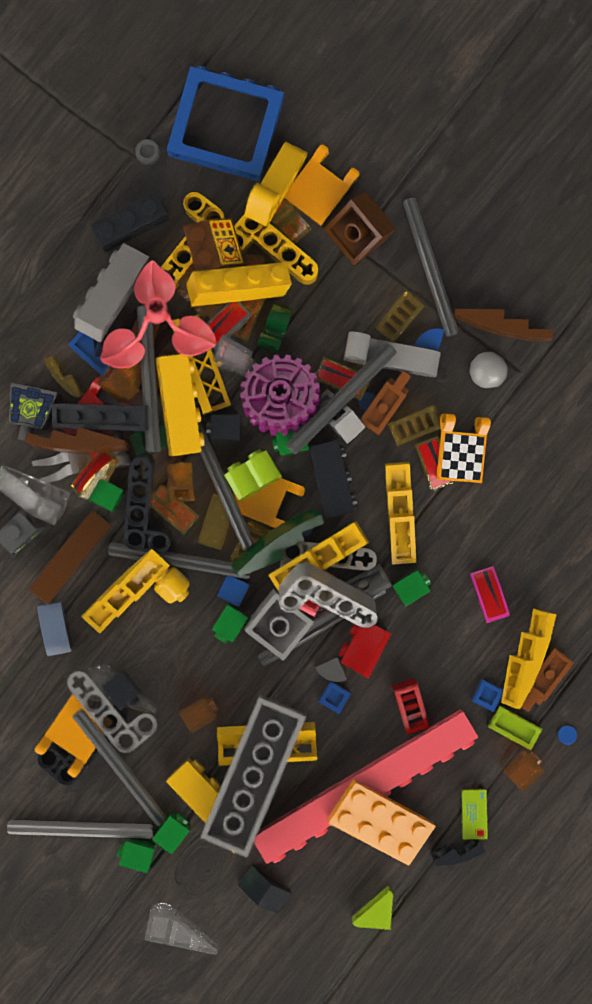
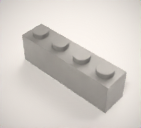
(110, 293)

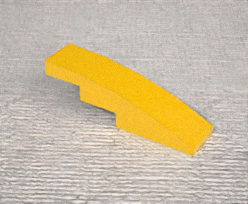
(400, 513)
(326, 552)
(125, 590)
(524, 667)

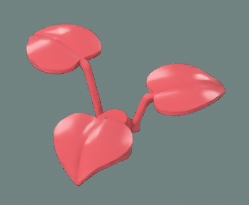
(154, 289)

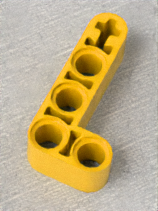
(270, 193)
(205, 212)
(276, 251)

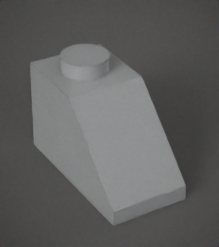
(345, 422)

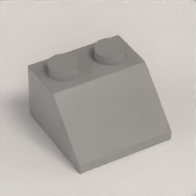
(277, 628)

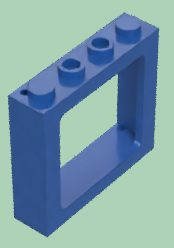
(251, 170)

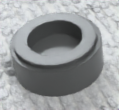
(147, 152)

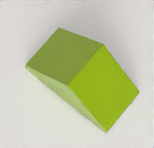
(376, 912)

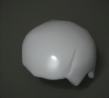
(488, 370)

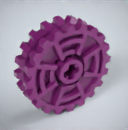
(263, 390)

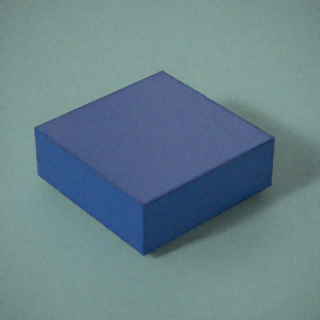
(233, 590)
(487, 695)
(334, 697)

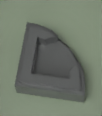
(331, 670)

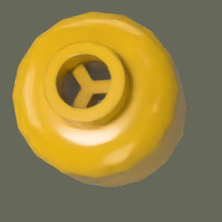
(172, 585)

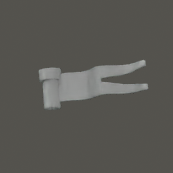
(77, 462)

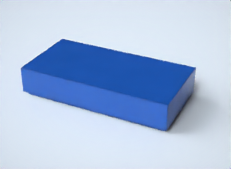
(83, 346)

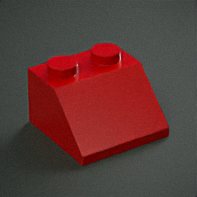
(364, 648)

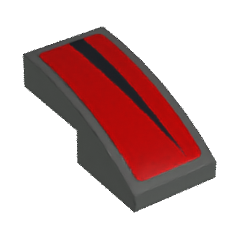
(229, 320)

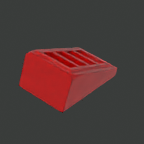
(404, 687)

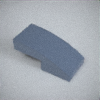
(54, 628)

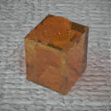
(181, 482)
(199, 713)
(524, 770)

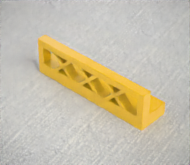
(202, 396)
(231, 736)

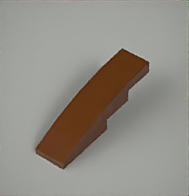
(493, 322)
(83, 443)
(70, 557)

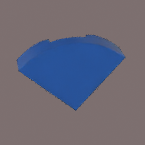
(430, 339)

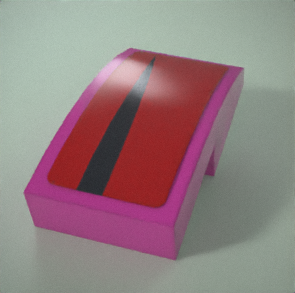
(489, 594)

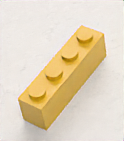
(238, 284)
(178, 404)
(195, 787)

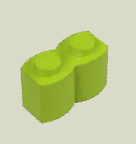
(252, 475)

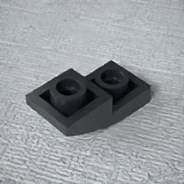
(448, 855)

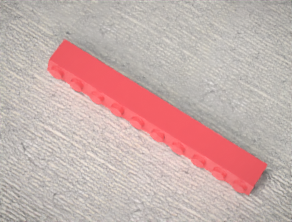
(382, 775)

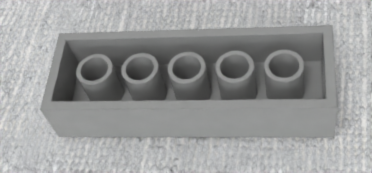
(253, 775)

